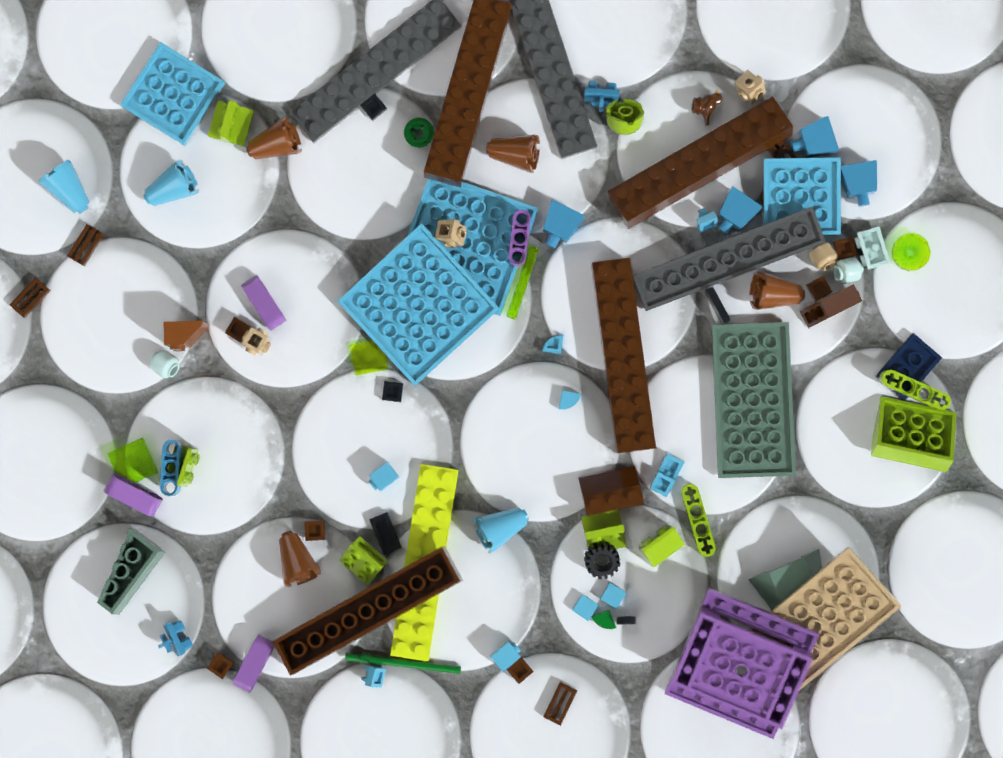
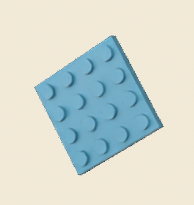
(172, 94)
(801, 184)

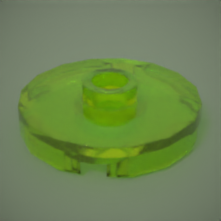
(920, 249)

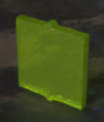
(368, 358)

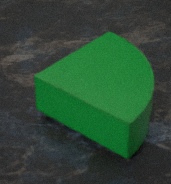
(604, 620)

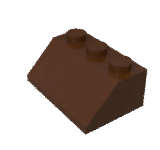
(611, 491)

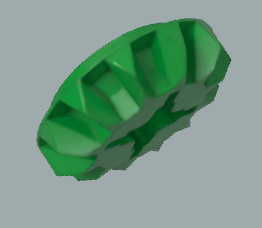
(417, 124)

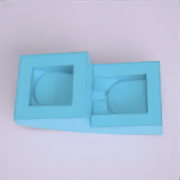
(667, 474)

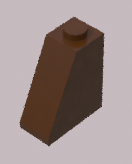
(831, 306)

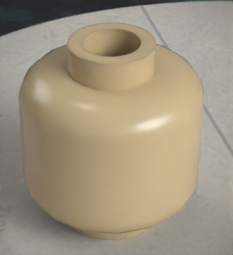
(823, 256)

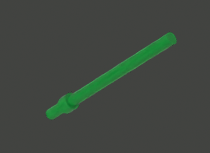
(365, 658)

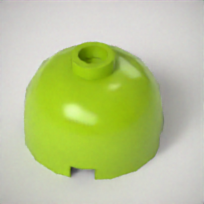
(625, 116)

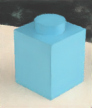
(383, 477)
(506, 655)

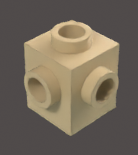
(750, 87)
(450, 233)
(249, 341)

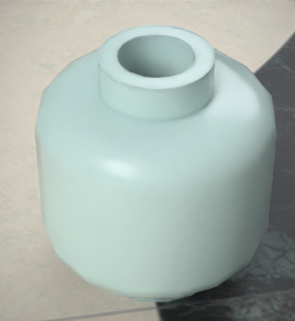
(848, 270)
(164, 364)

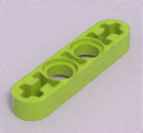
(916, 386)
(701, 519)

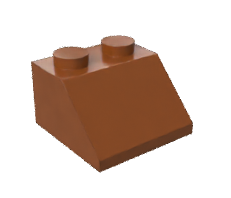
(183, 334)

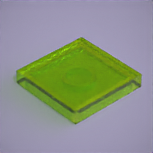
(133, 461)

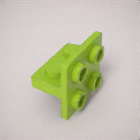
(231, 123)
(605, 528)
(363, 560)

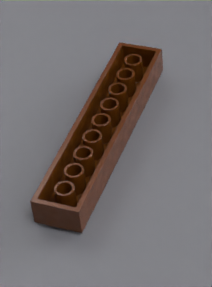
(467, 91)
(700, 162)
(623, 355)
(367, 611)

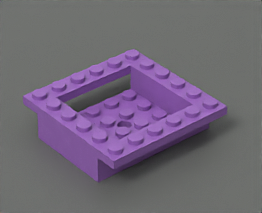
(715, 648)

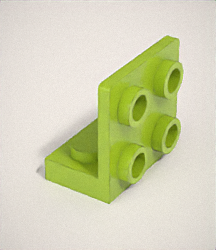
(190, 458)

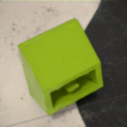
(662, 545)

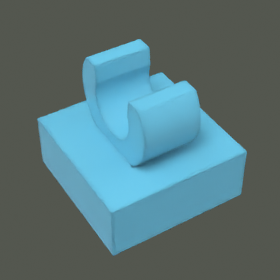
(706, 221)
(374, 676)

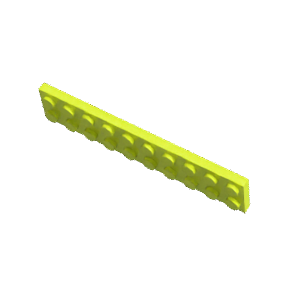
(427, 533)

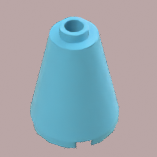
(171, 185)
(66, 187)
(499, 527)

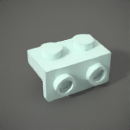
(873, 248)

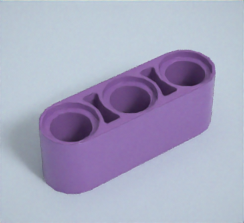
(519, 229)
(263, 302)
(133, 494)
(253, 663)

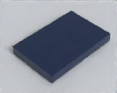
(913, 360)

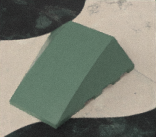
(783, 581)

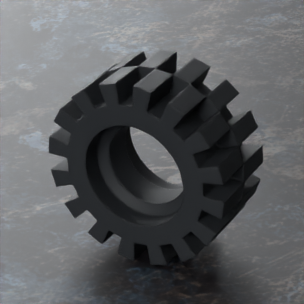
(593, 552)

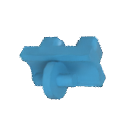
(601, 97)
(179, 646)

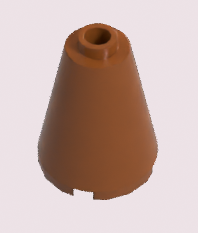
(276, 141)
(516, 151)
(773, 292)
(296, 560)

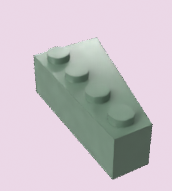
(134, 564)

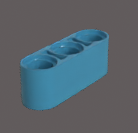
(167, 458)

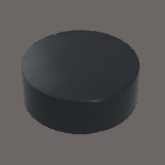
(626, 620)

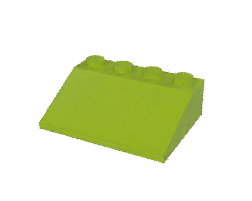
(914, 434)

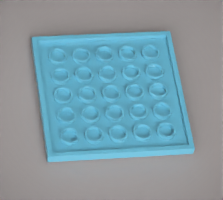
(487, 233)
(418, 304)

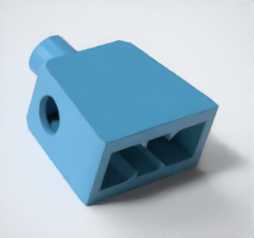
(816, 139)
(860, 181)
(736, 211)
(561, 223)

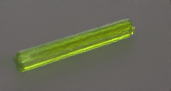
(522, 283)

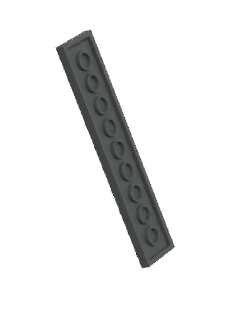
(375, 69)
(553, 76)
(729, 258)

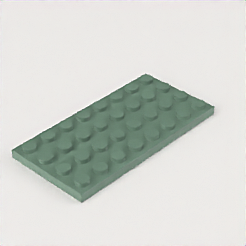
(753, 400)

